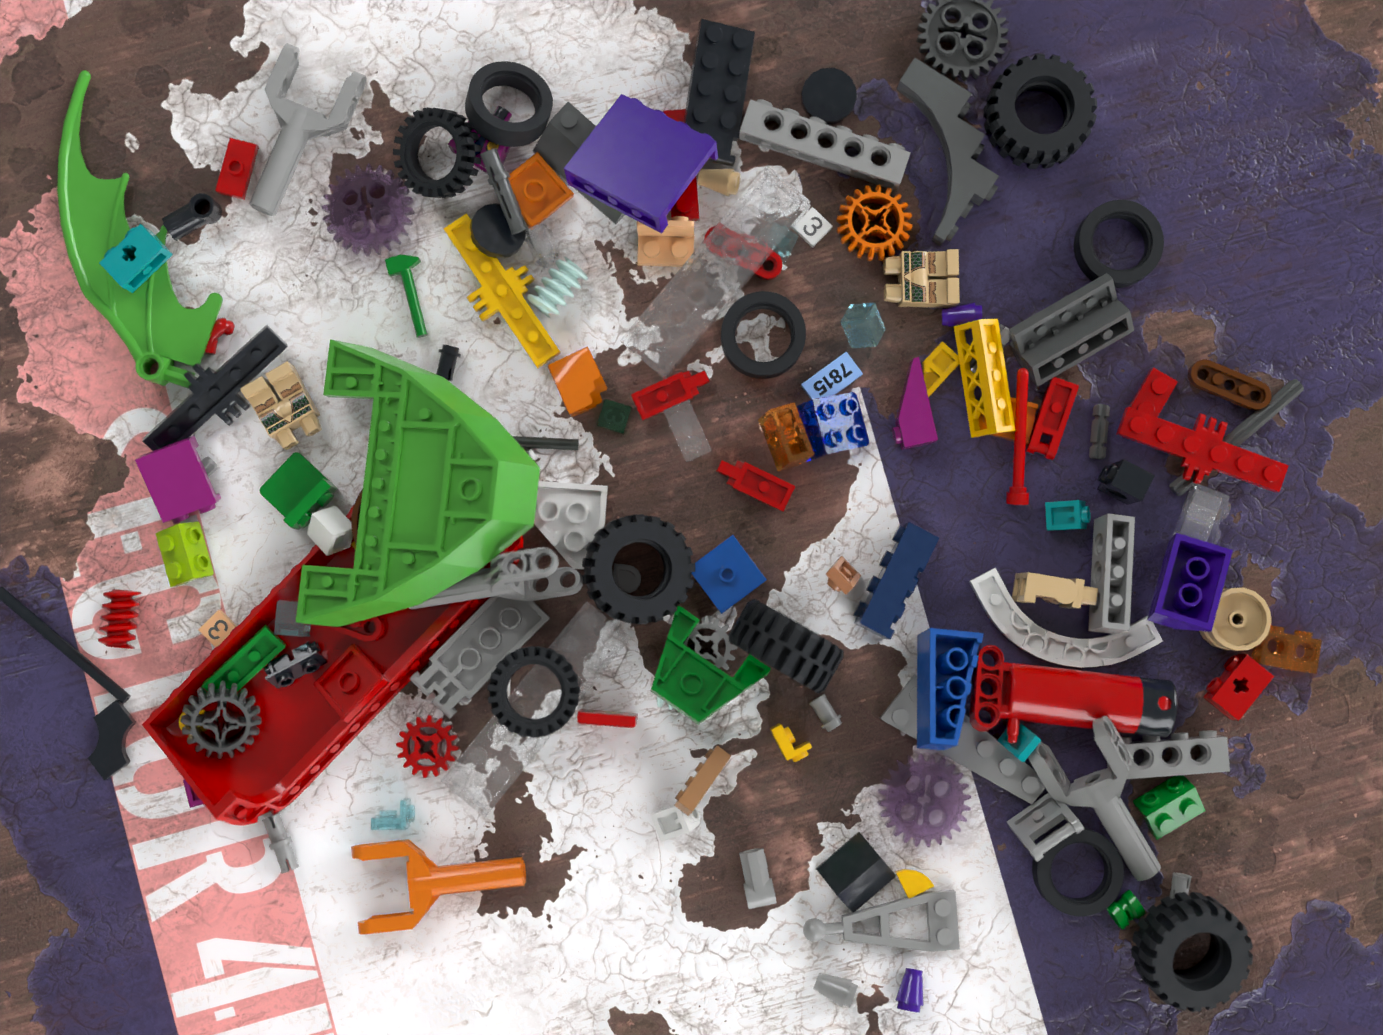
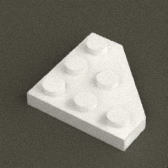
(570, 516)

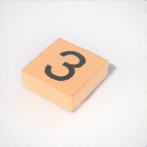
(217, 628)

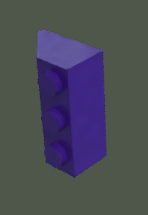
(1190, 584)

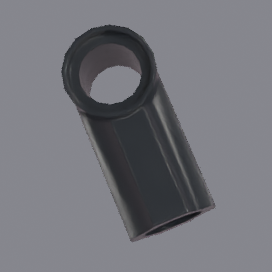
(189, 216)

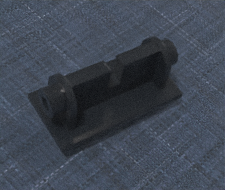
(283, 671)

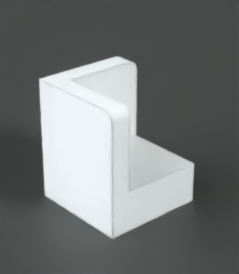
(330, 530)

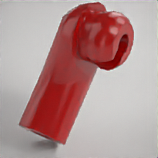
(220, 327)

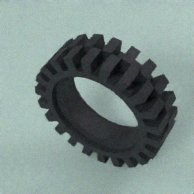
(465, 155)
(499, 697)

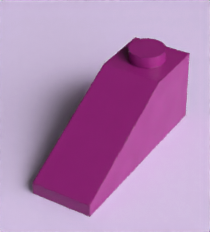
(914, 416)

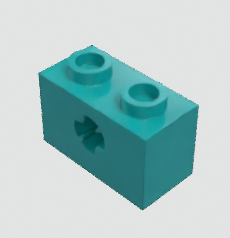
(149, 254)

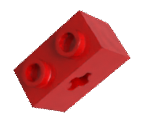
(1252, 681)

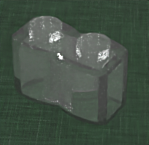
(1202, 514)

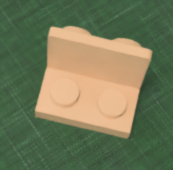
(670, 247)

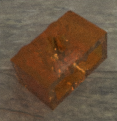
(786, 436)

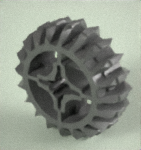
(210, 720)

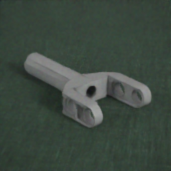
(297, 127)
(510, 582)
(1102, 793)

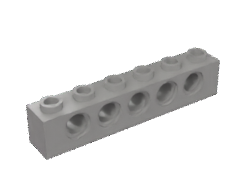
(809, 150)

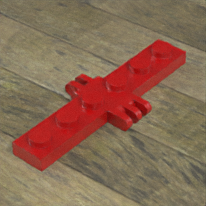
(1202, 449)

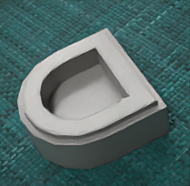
(626, 577)

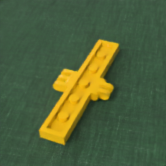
(503, 293)

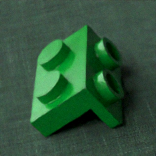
(1169, 805)

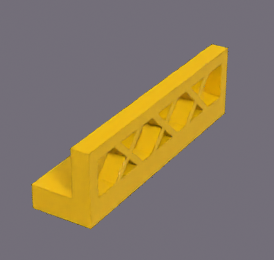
(989, 376)

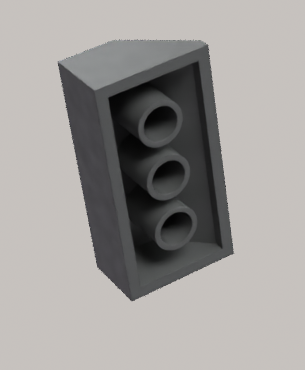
(562, 140)

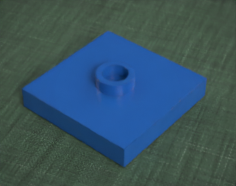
(727, 574)

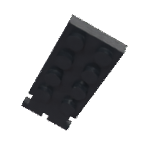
(719, 84)

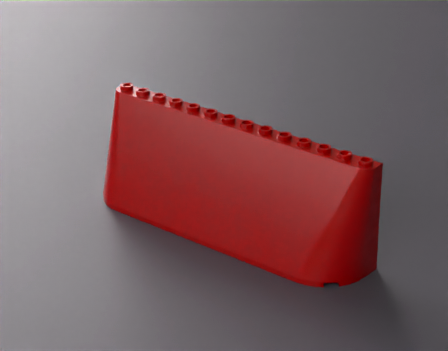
(297, 725)

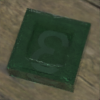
(614, 416)

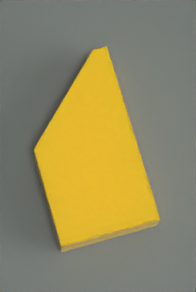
(938, 366)

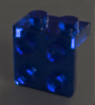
(833, 424)

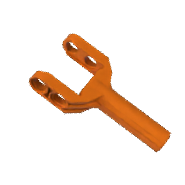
(430, 881)

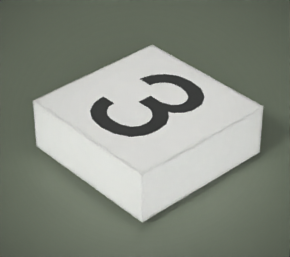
(812, 227)

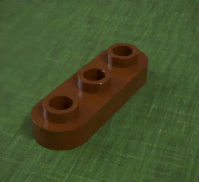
(1241, 385)

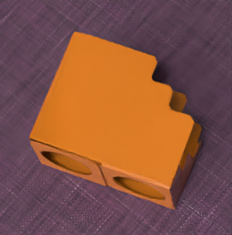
(578, 381)

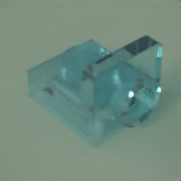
(391, 821)

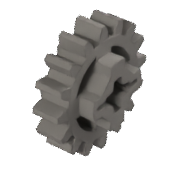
(720, 661)

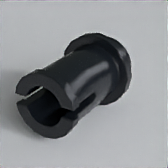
(447, 361)

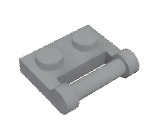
(1039, 819)

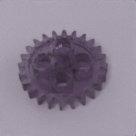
(344, 216)
(950, 803)

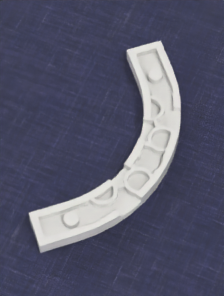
(1054, 647)

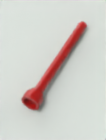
(1017, 492)

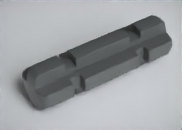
(1099, 431)

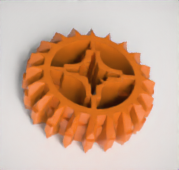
(881, 230)

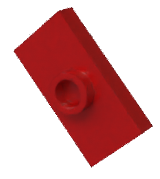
(237, 168)

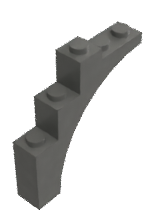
(942, 104)

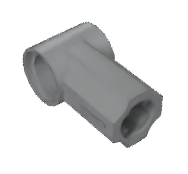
(757, 884)

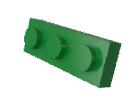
(247, 660)

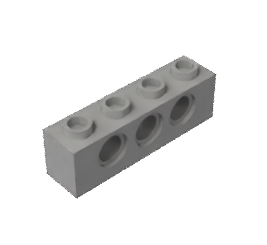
(1112, 573)
(1212, 757)

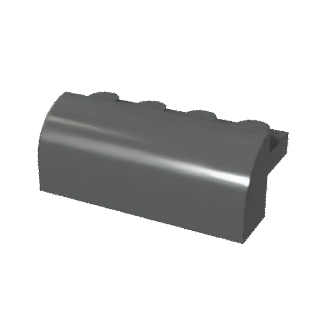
(1070, 330)

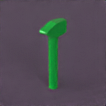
(402, 265)

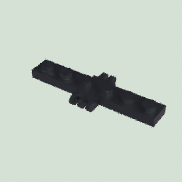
(217, 390)

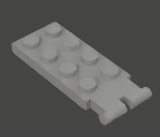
(476, 648)

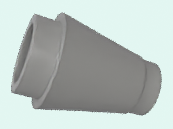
(836, 989)

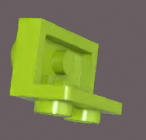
(184, 553)

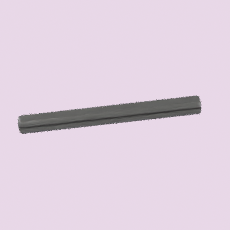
(1249, 427)

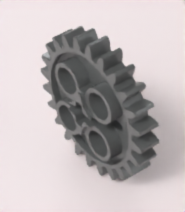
(958, 59)

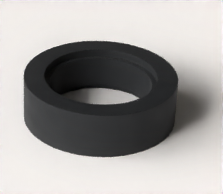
(518, 77)
(1139, 217)
(769, 301)
(1102, 896)

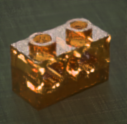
(1285, 654)

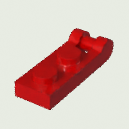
(1052, 417)

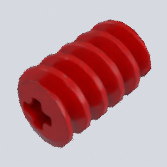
(119, 618)

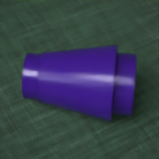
(961, 314)
(911, 991)

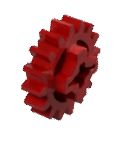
(437, 756)

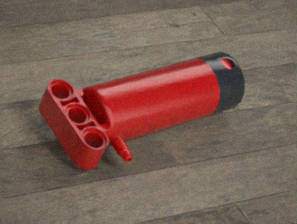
(1069, 698)

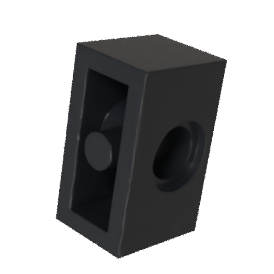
(1125, 481)

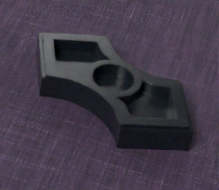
(110, 751)

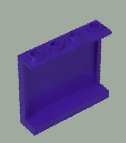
(639, 161)

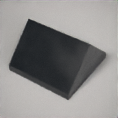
(855, 872)

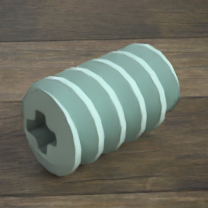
(557, 287)

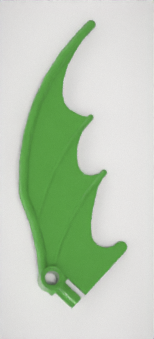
(93, 222)

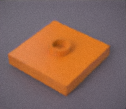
(538, 190)

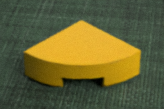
(913, 882)

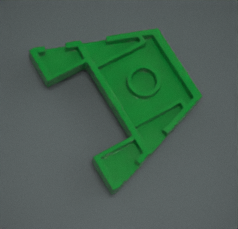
(694, 683)

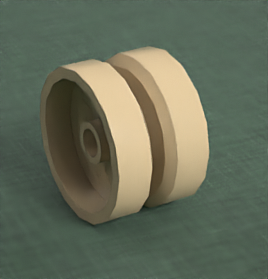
(1250, 623)

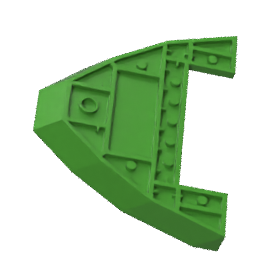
(437, 492)

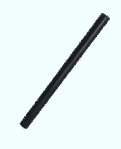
(62, 645)

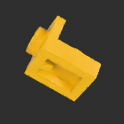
(785, 739)

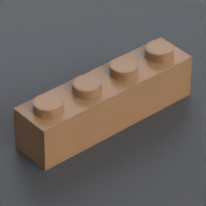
(703, 779)

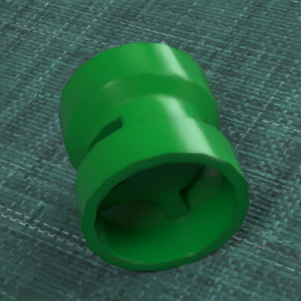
(1125, 909)

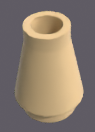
(720, 180)

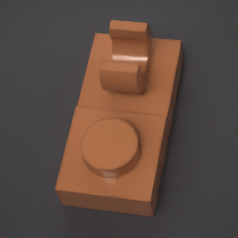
(842, 576)

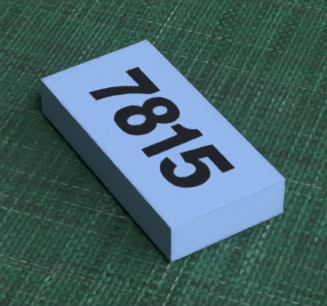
(832, 378)

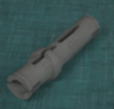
(500, 180)

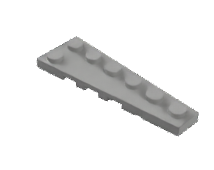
(974, 751)

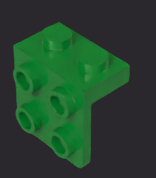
(298, 491)

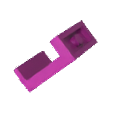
(177, 480)

